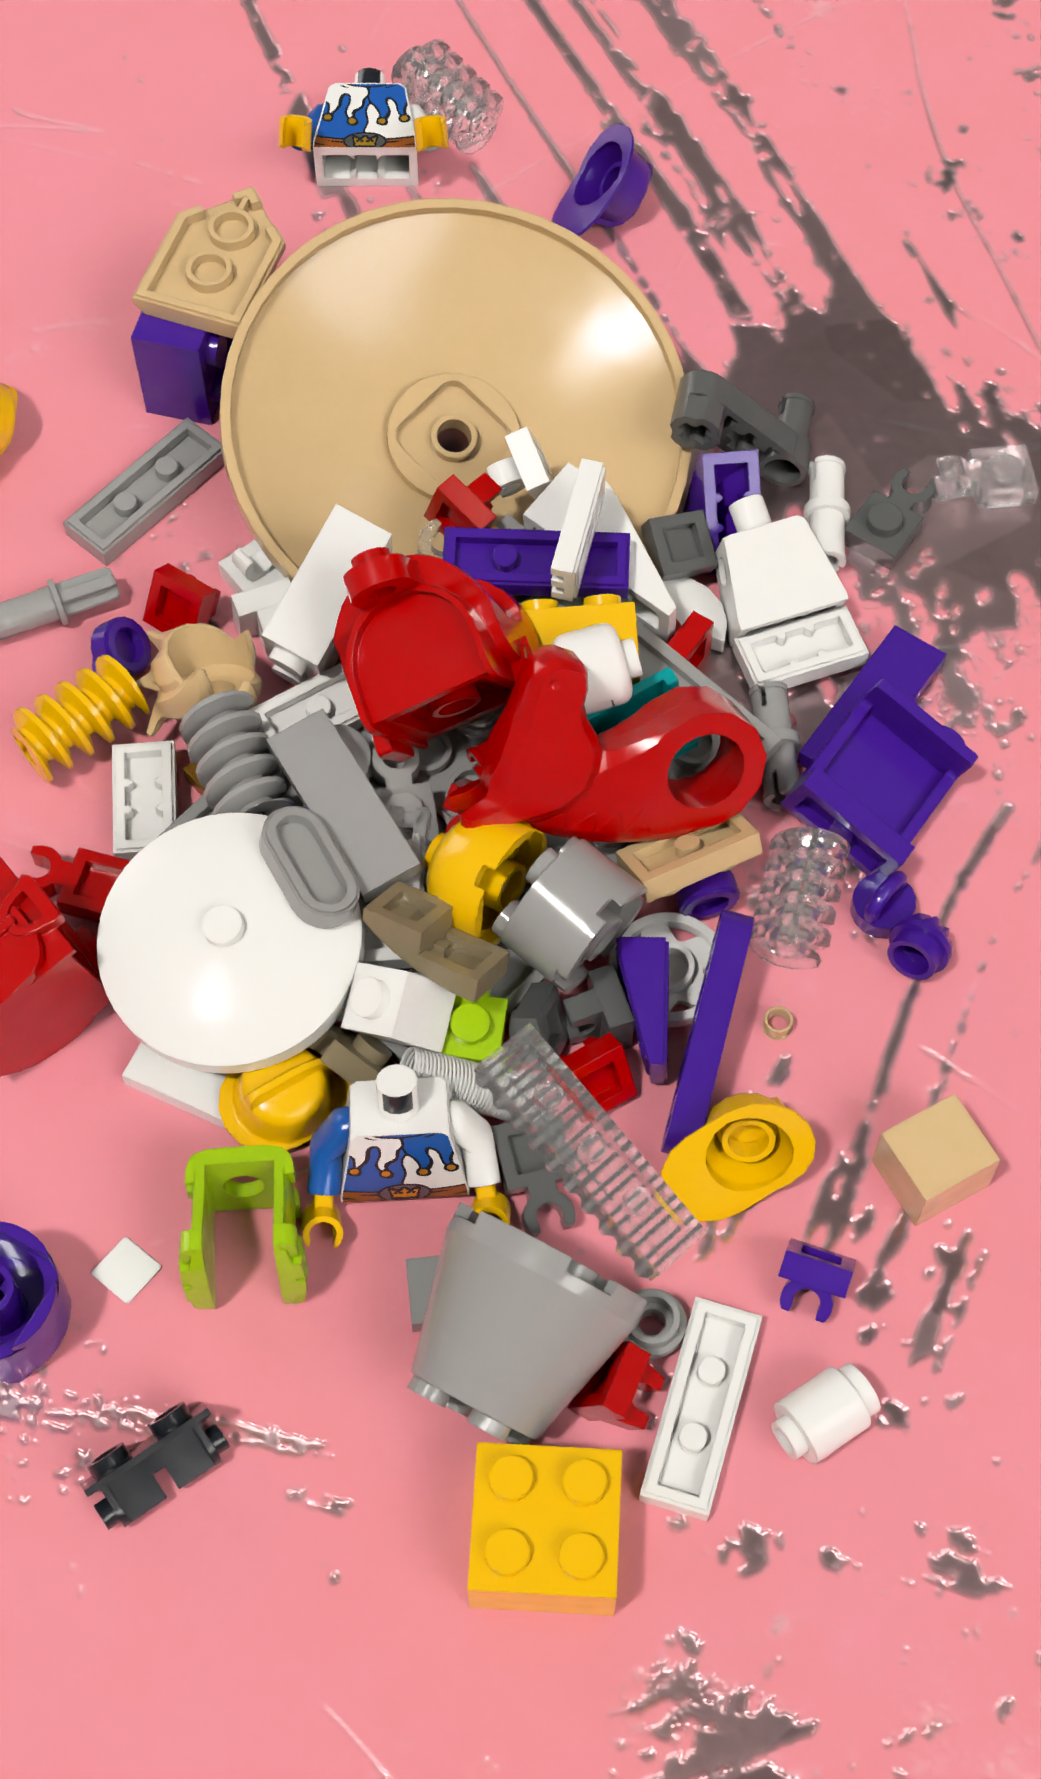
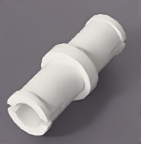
(826, 509)

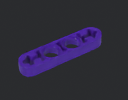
(708, 1027)

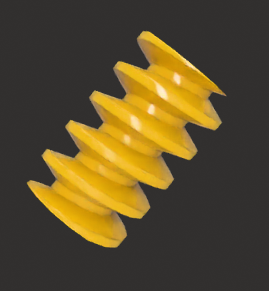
(77, 715)

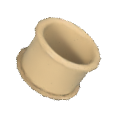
(781, 1012)

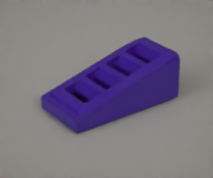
(645, 981)

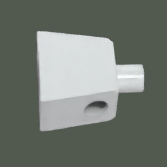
(772, 571)

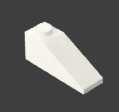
(652, 600)

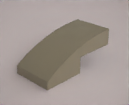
(422, 934)

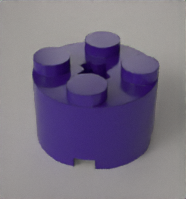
(32, 1304)

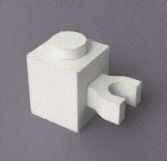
(398, 1007)

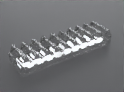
(589, 1152)

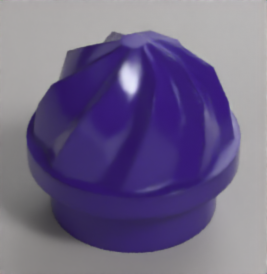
(919, 946)

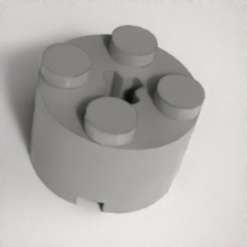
(570, 912)

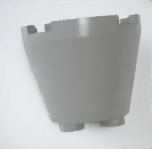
(514, 1327)

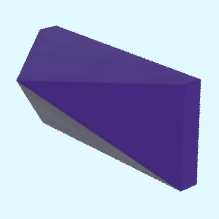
(719, 482)

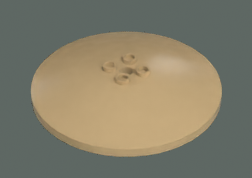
(431, 326)

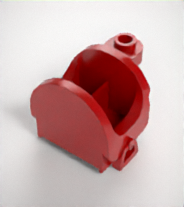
(426, 647)
(46, 975)

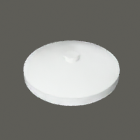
(214, 957)

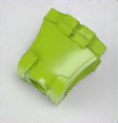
(212, 1191)

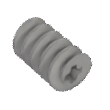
(233, 755)

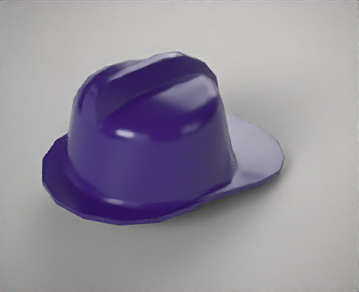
(607, 185)

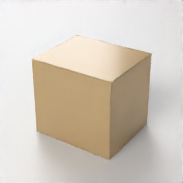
(935, 1159)

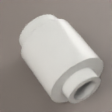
(825, 1413)

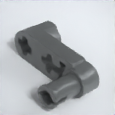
(718, 414)

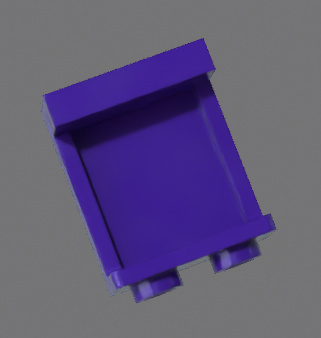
(880, 777)

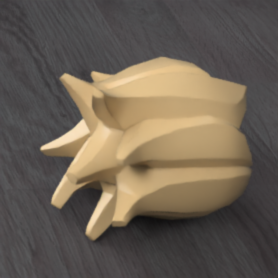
(196, 664)

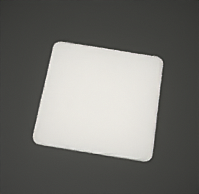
(126, 1270)

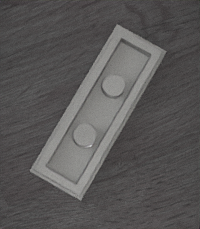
(145, 492)
(343, 797)

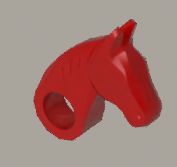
(613, 785)

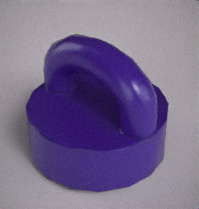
(123, 641)
(708, 896)
(882, 903)

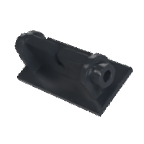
(128, 1474)

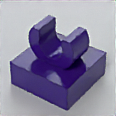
(815, 1270)

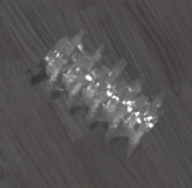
(448, 88)
(798, 896)

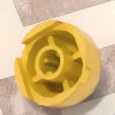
(481, 871)

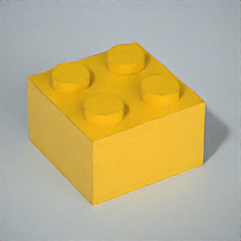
(545, 1529)

